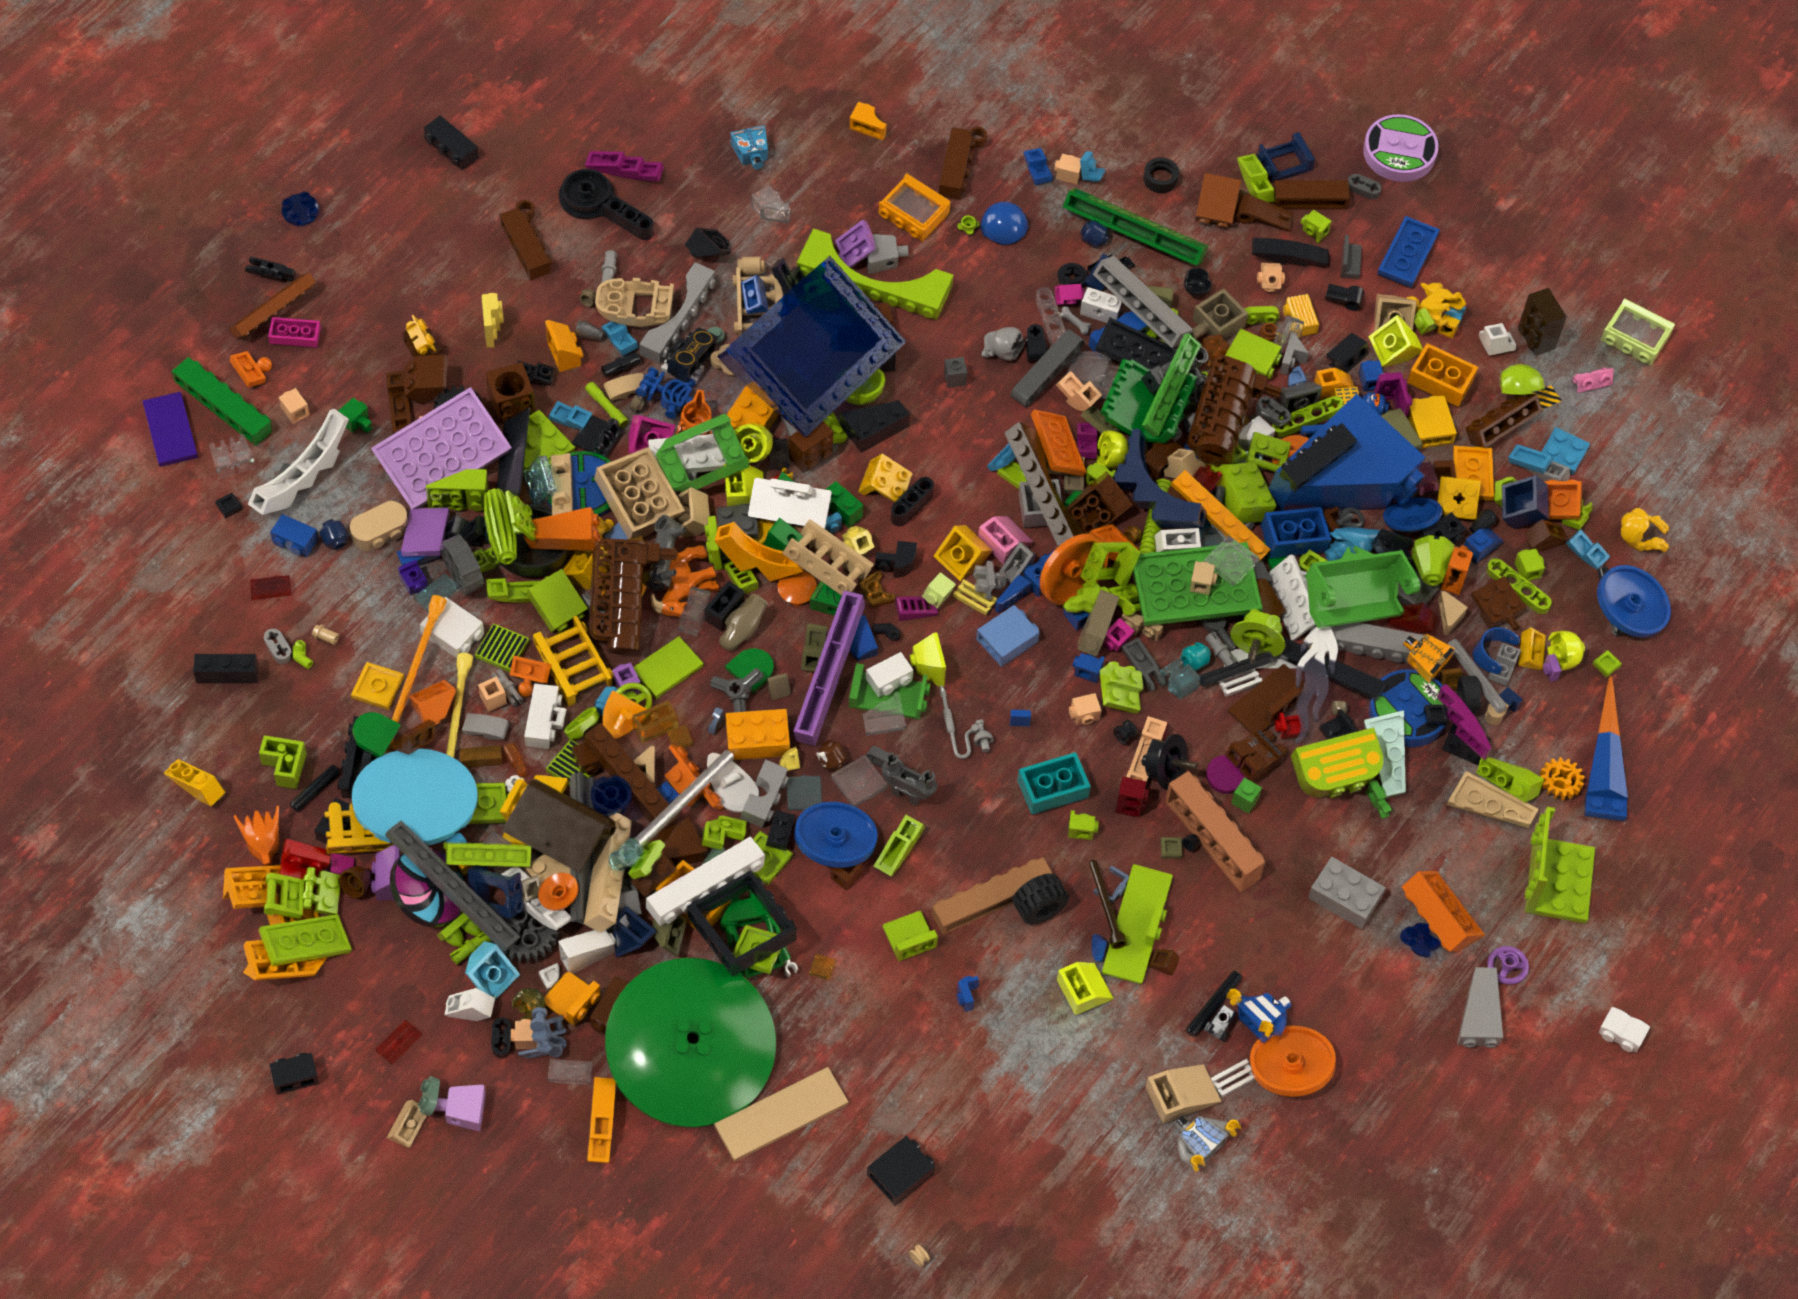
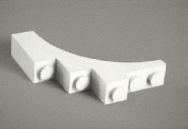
(319, 455)

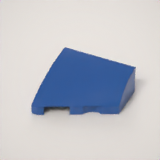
(863, 643)

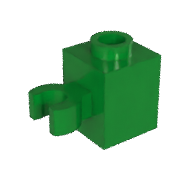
(357, 414)

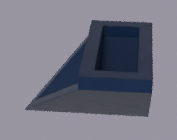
(630, 932)

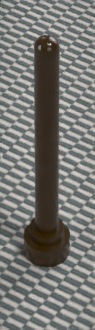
(1117, 938)

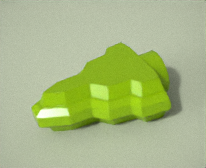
(1084, 598)

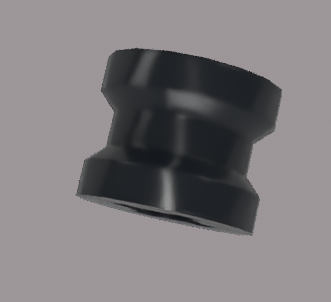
(1125, 732)

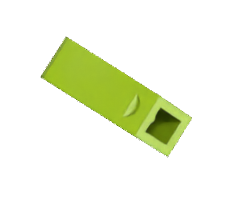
(1511, 778)

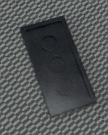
(1125, 342)

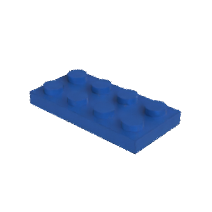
(1408, 251)

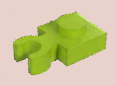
(1584, 516)

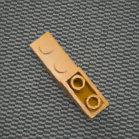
(601, 1120)

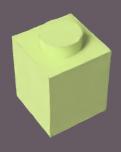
(938, 590)

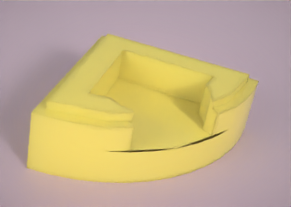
(790, 759)

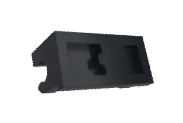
(1348, 353)

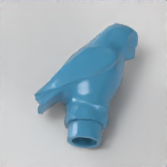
(1350, 537)

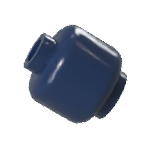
(1094, 234)
(334, 534)

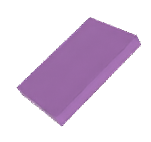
(425, 532)

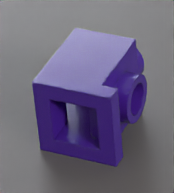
(412, 577)

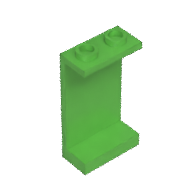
(911, 695)

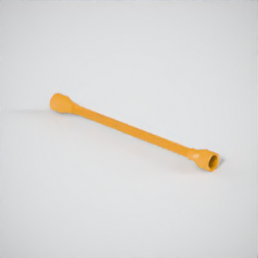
(436, 607)

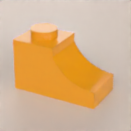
(865, 121)

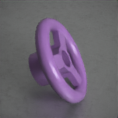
(1511, 957)

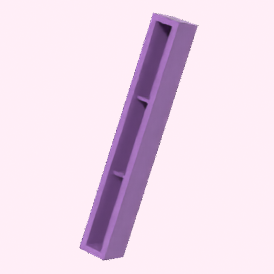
(829, 668)

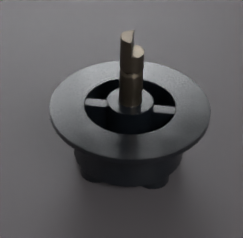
(1167, 760)

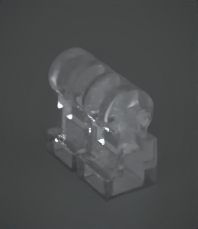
(225, 461)

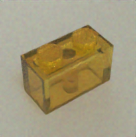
(655, 721)

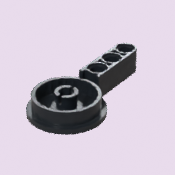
(590, 195)

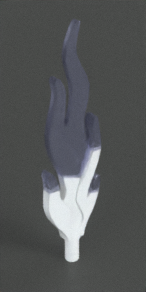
(1316, 677)

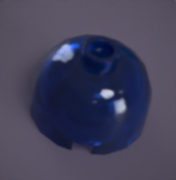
(611, 795)

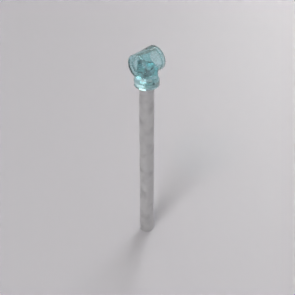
(633, 848)

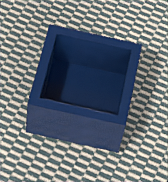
(1525, 502)

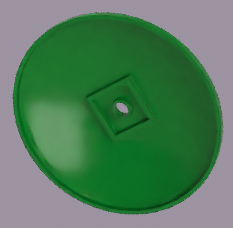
(683, 1080)

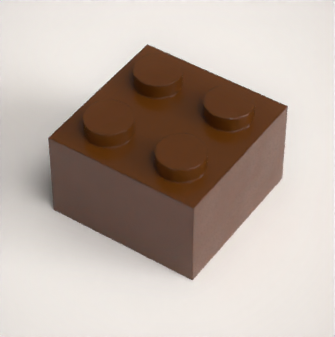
(810, 450)

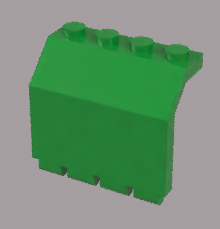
(1131, 400)

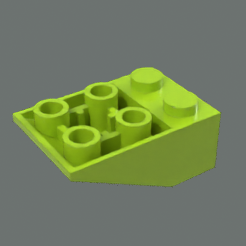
(459, 491)

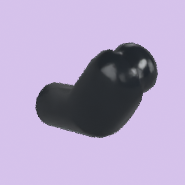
(888, 629)

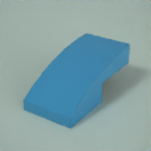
(620, 337)
(570, 417)
(1590, 553)

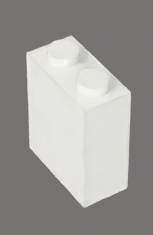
(455, 629)

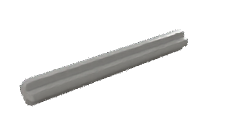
(1473, 670)

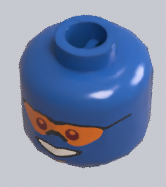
(1376, 401)

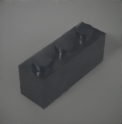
(451, 142)
(226, 668)

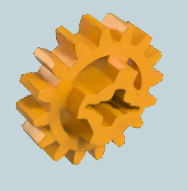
(1562, 778)

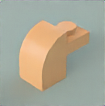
(1078, 395)

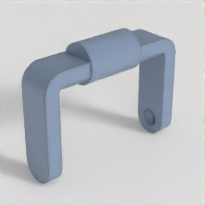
(1120, 888)

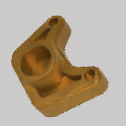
(873, 591)

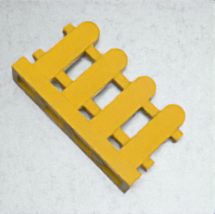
(358, 842)

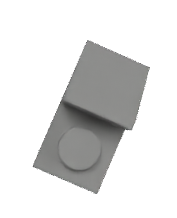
(1294, 352)

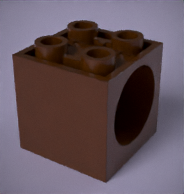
(505, 381)

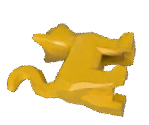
(1438, 301)

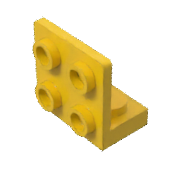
(886, 478)

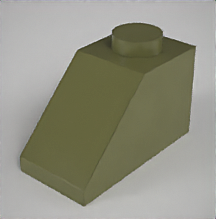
(670, 935)

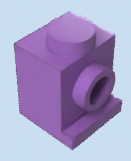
(625, 674)

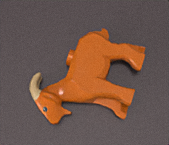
(683, 581)

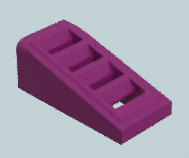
(909, 614)

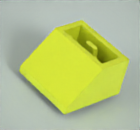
(740, 485)
(1083, 986)

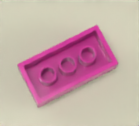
(294, 332)

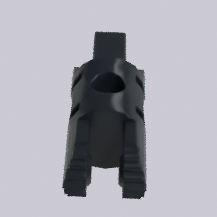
(270, 269)

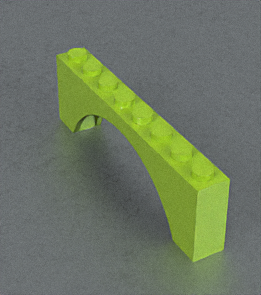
(921, 296)

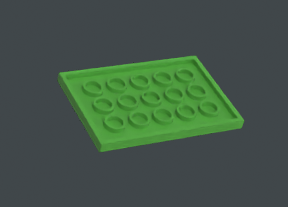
(1165, 593)

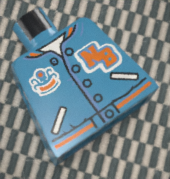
(750, 146)

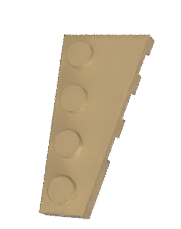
(1488, 800)

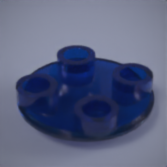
(300, 209)

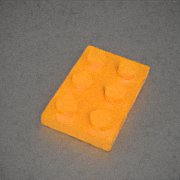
(1475, 464)

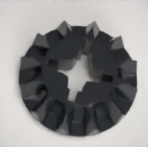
(1078, 271)

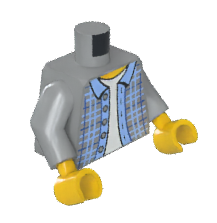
(1202, 1139)

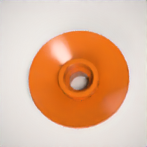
(553, 887)

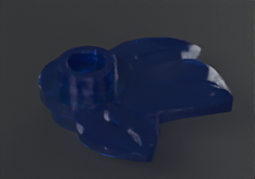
(1419, 939)

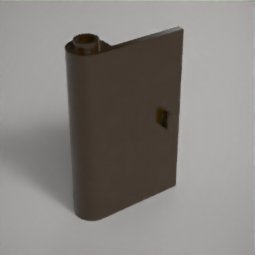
(555, 818)

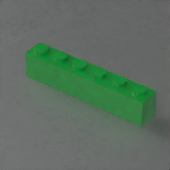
(222, 401)

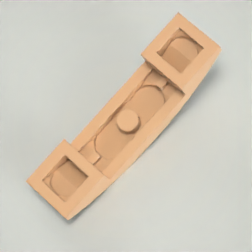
(1152, 730)

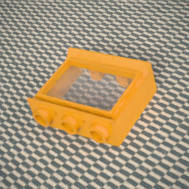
(914, 207)

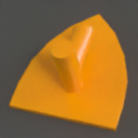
(619, 714)

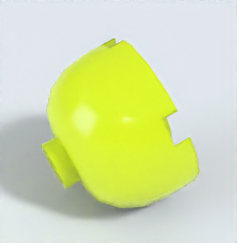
(1112, 448)
(1567, 648)

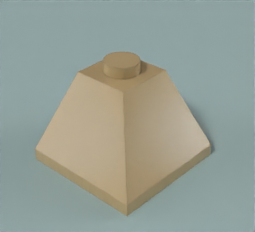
(1389, 306)

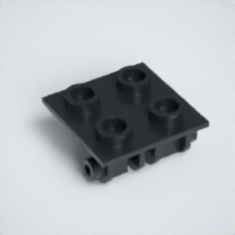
(598, 436)

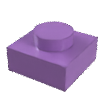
(1552, 668)

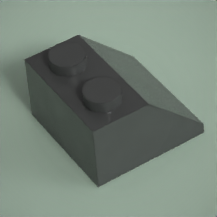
(1299, 396)

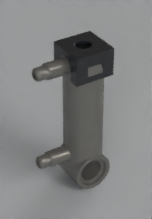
(1155, 376)
(659, 575)

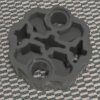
(462, 564)

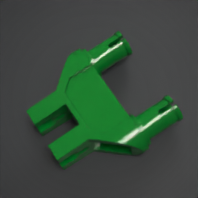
(744, 913)

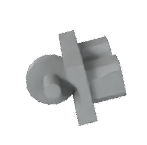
(987, 580)

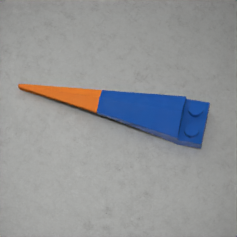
(1606, 787)

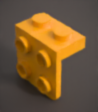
(572, 998)

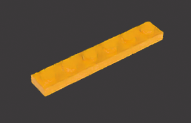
(1218, 513)

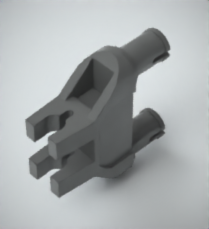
(908, 781)

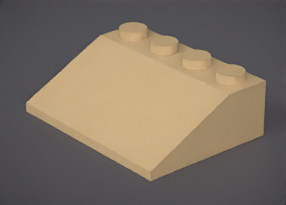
(637, 492)

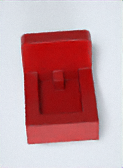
(1287, 726)

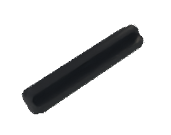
(314, 788)

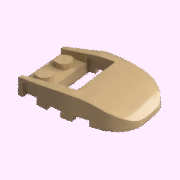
(616, 301)

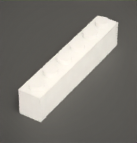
(724, 868)

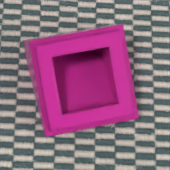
(340, 863)

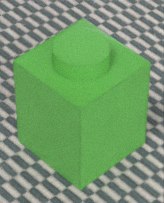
(1246, 795)

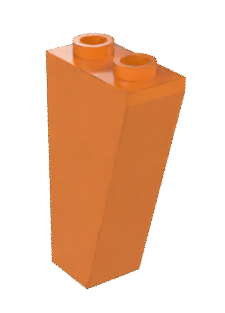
(566, 531)

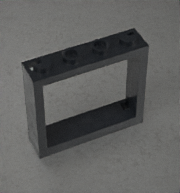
(726, 893)

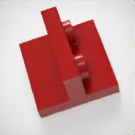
(300, 856)

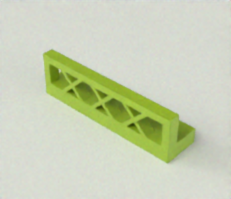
(487, 854)

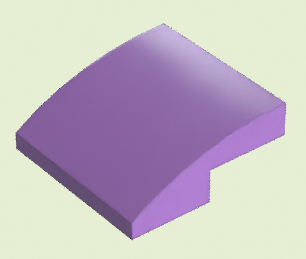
(856, 244)

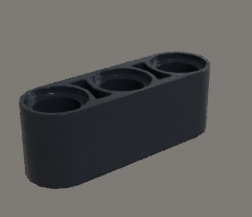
(910, 509)

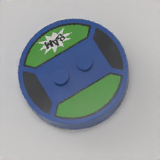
(1409, 692)

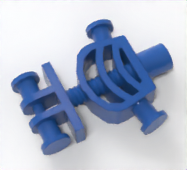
(680, 391)

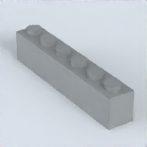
(1142, 301)
(1373, 641)

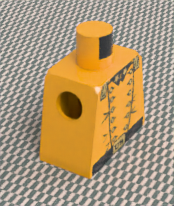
(1428, 655)

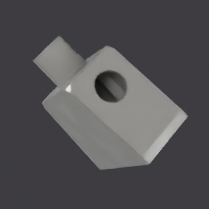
(886, 254)

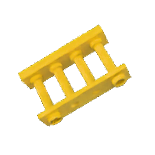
(561, 675)

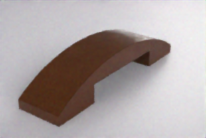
(398, 402)

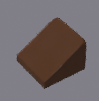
(1164, 961)

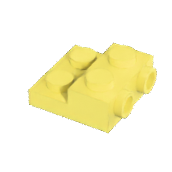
(492, 317)

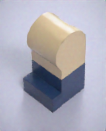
(1512, 702)

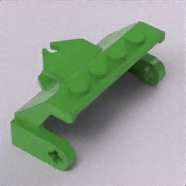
(1359, 587)

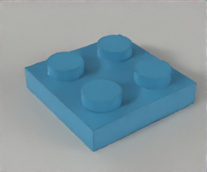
(1566, 449)

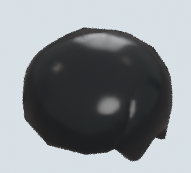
(1197, 282)

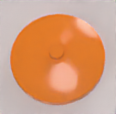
(1063, 568)
(1294, 1062)

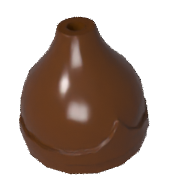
(355, 881)

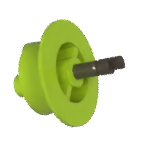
(1258, 634)

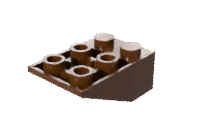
(1099, 504)

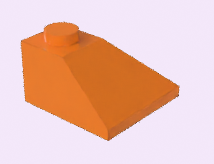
(433, 702)

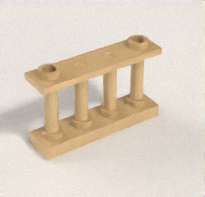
(774, 295)
(833, 548)

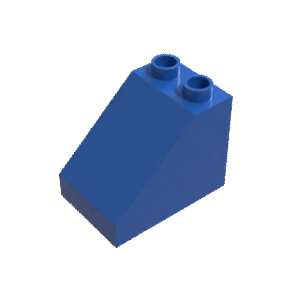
(1367, 477)

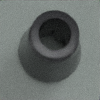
(1484, 520)

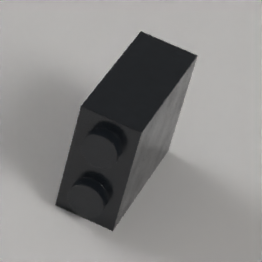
(901, 1170)

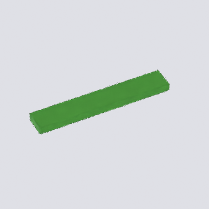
(1171, 385)

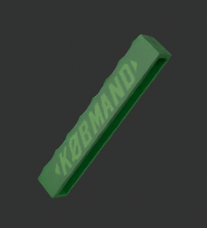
(1135, 226)

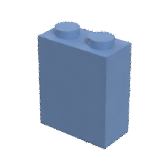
(1008, 635)

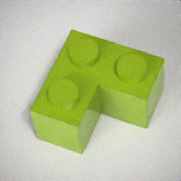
(286, 756)

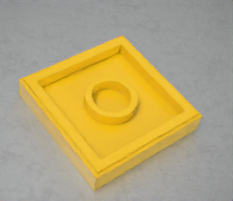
(377, 686)

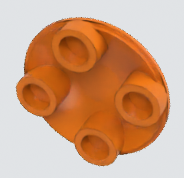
(797, 588)

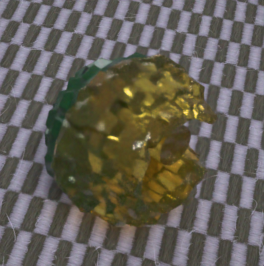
(527, 1000)

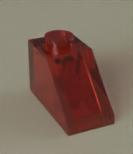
(1415, 619)

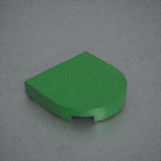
(747, 662)
(374, 732)

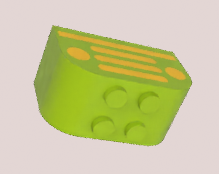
(1338, 764)

